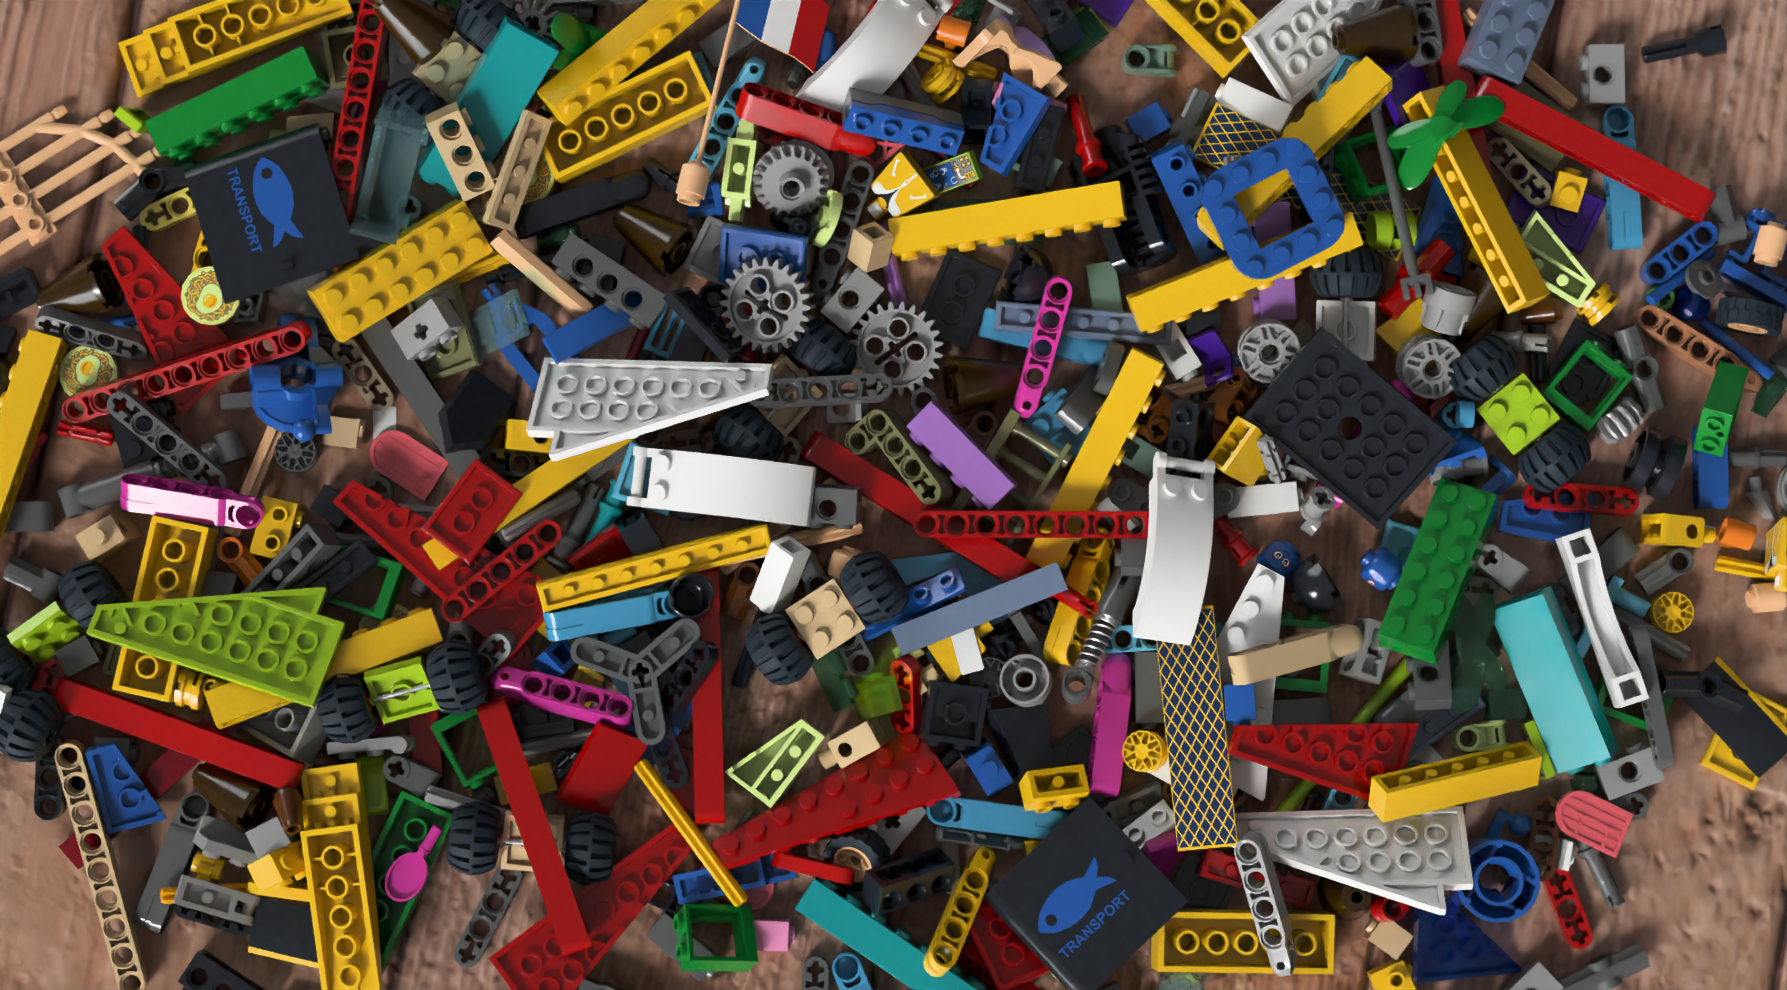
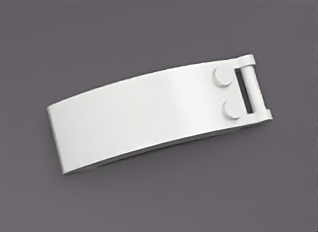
(875, 51)
(724, 486)
(1175, 551)

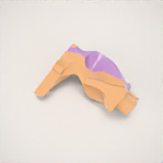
(1027, 54)

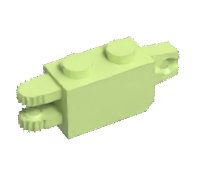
(739, 165)

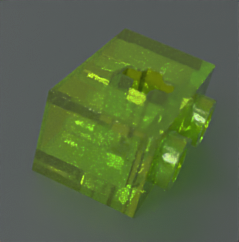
(877, 696)

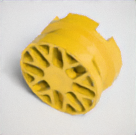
(942, 80)
(1599, 303)
(1671, 612)
(190, 688)
(1145, 751)

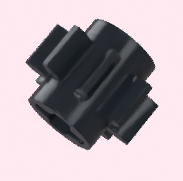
(1003, 640)
(564, 762)

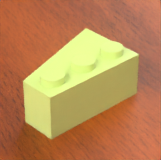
(1555, 262)
(778, 762)

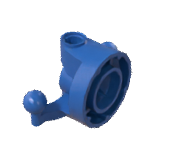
(303, 408)
(1524, 878)

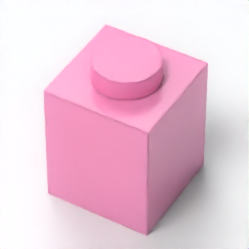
(773, 934)

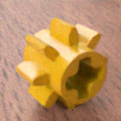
(208, 868)

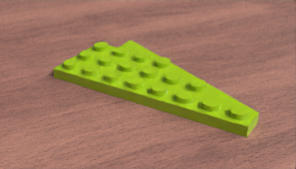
(251, 639)

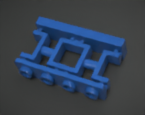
(1770, 290)

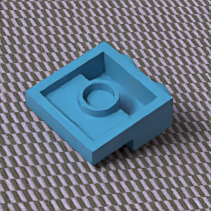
(1049, 427)

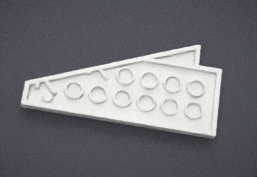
(1296, 43)
(614, 400)

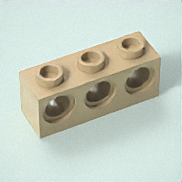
(457, 165)

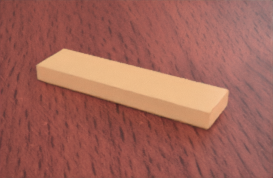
(541, 274)

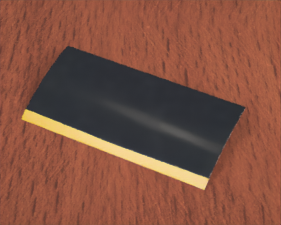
(1753, 734)
(283, 933)

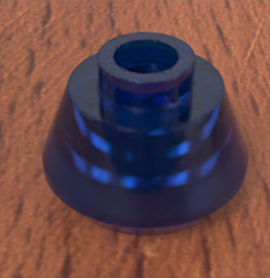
(1690, 305)

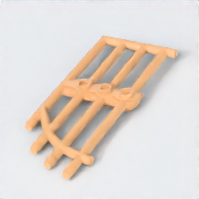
(23, 202)

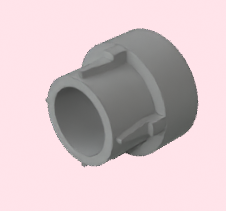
(1447, 308)
(1037, 691)

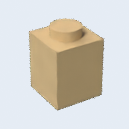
(870, 246)
(1388, 936)

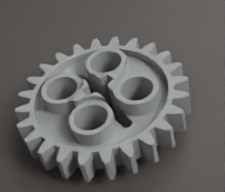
(778, 281)
(881, 326)

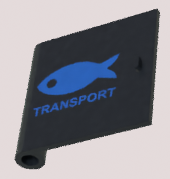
(271, 210)
(1083, 899)

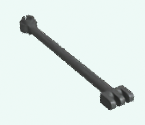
(1414, 278)

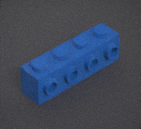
(1185, 192)

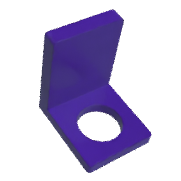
(1213, 354)

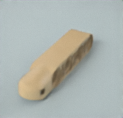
(1294, 653)

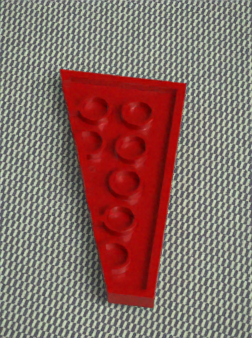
(1328, 754)

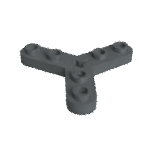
(1132, 497)
(620, 663)

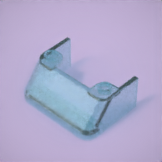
(389, 175)

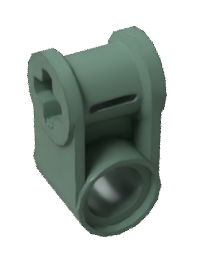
(1152, 60)

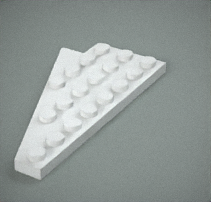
(1250, 624)
(1396, 859)

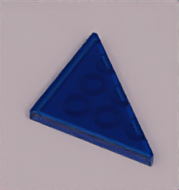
(1454, 948)

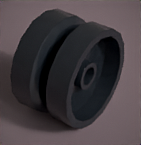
(1654, 463)

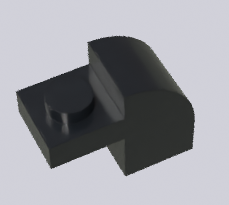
(976, 109)

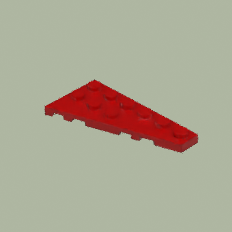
(160, 311)

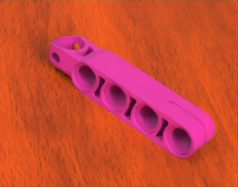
(1030, 390)
(189, 501)
(519, 681)
(1110, 725)

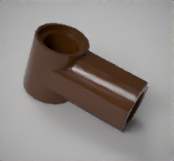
(737, 599)

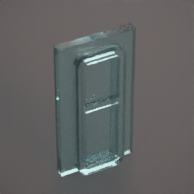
(499, 323)

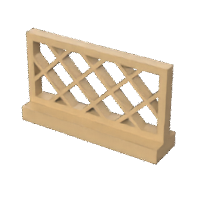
(518, 165)

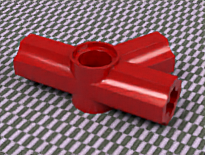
(1431, 261)

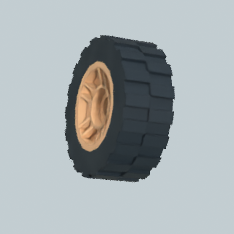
(1749, 316)
(860, 850)

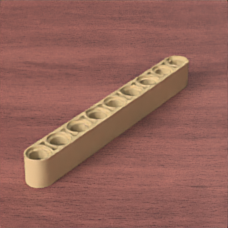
(104, 853)

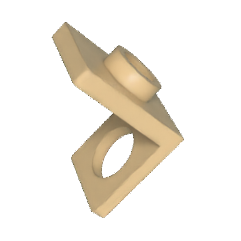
(345, 433)

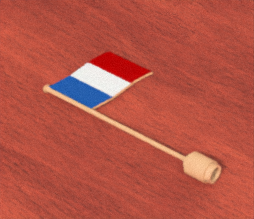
(785, 25)

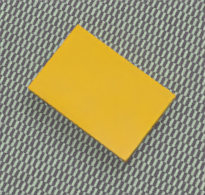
(1725, 762)

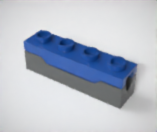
(902, 121)

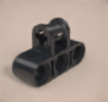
(44, 790)

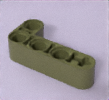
(903, 460)

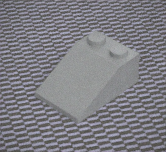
(291, 730)

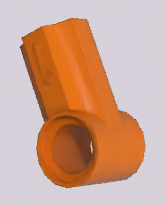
(953, 32)
(1735, 534)
(244, 564)

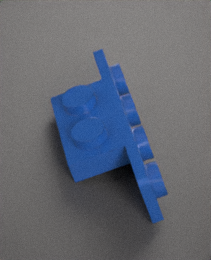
(922, 600)

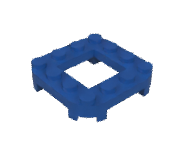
(1312, 188)

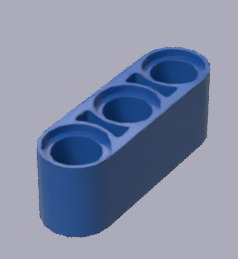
(1688, 243)
(1709, 478)

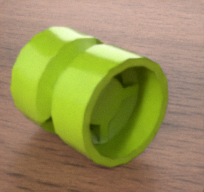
(1383, 232)

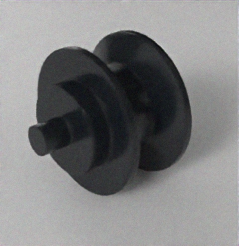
(1045, 610)

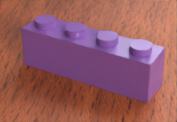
(1278, 299)
(961, 455)

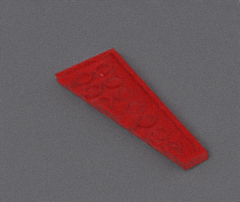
(400, 533)
(877, 786)
(607, 910)

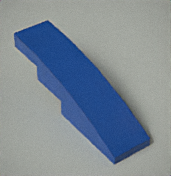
(588, 330)
(701, 885)

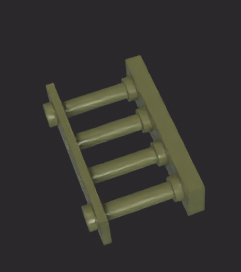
(999, 451)

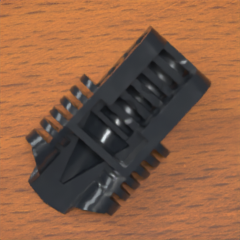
(1145, 223)

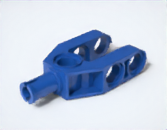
(511, 352)

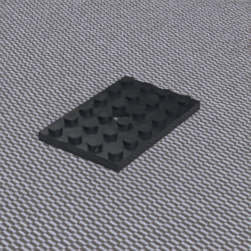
(1367, 471)

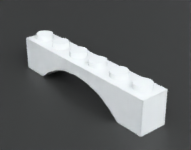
(1590, 590)

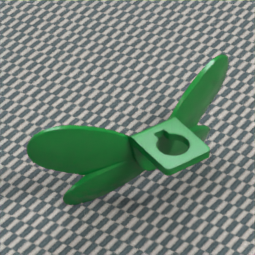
(575, 39)
(1428, 135)

